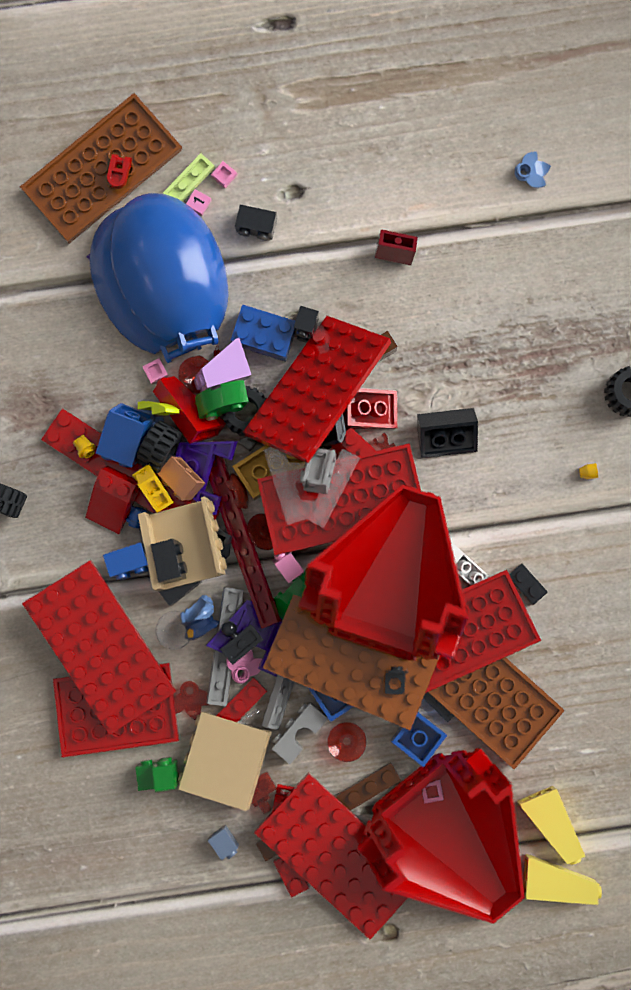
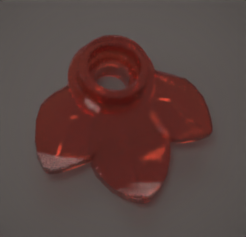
(192, 702)

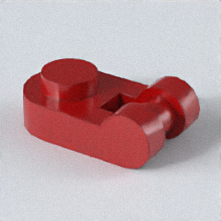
(118, 177)

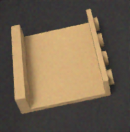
(196, 531)
(224, 761)

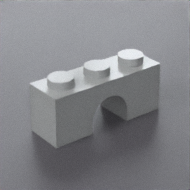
(286, 744)

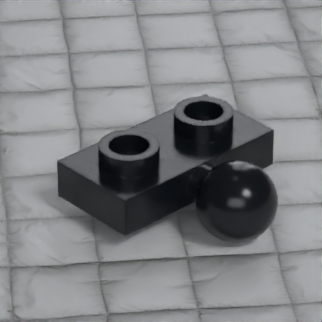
(240, 643)

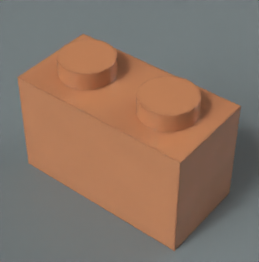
(181, 478)

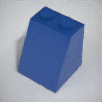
(123, 434)

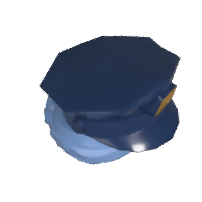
(199, 618)

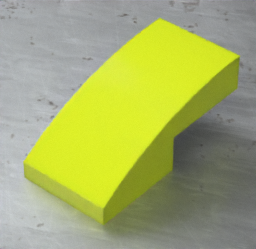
(158, 408)

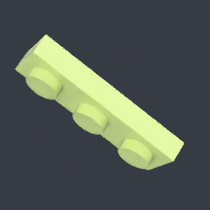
(190, 178)

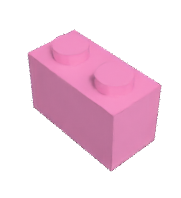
(287, 566)

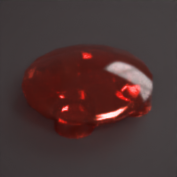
(189, 369)
(236, 485)

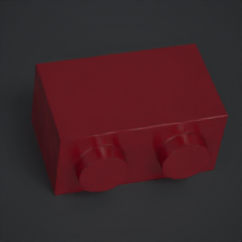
(396, 247)

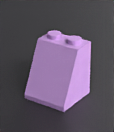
(225, 367)

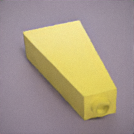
(552, 820)
(554, 883)

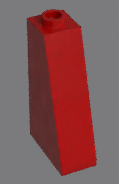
(175, 393)

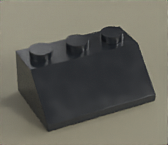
(447, 432)

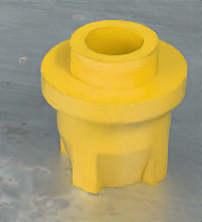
(84, 447)

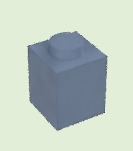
(224, 843)

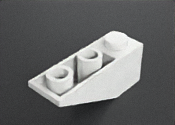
(466, 568)

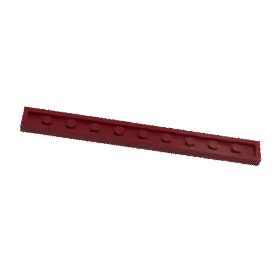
(243, 547)

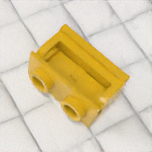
(152, 488)

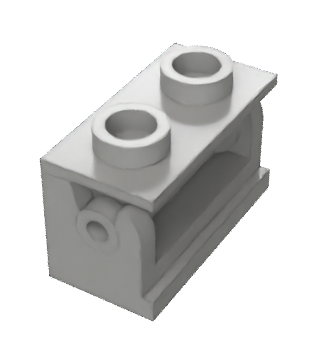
(319, 471)

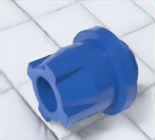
(133, 519)

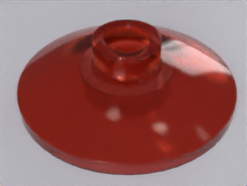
(256, 525)
(348, 752)

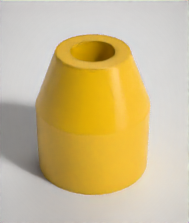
(589, 471)

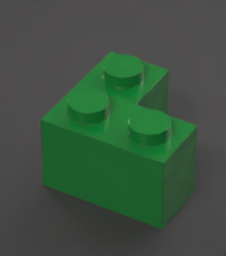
(157, 775)

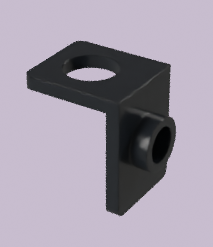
(395, 672)

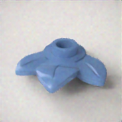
(534, 170)

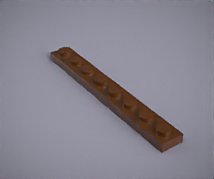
(354, 796)

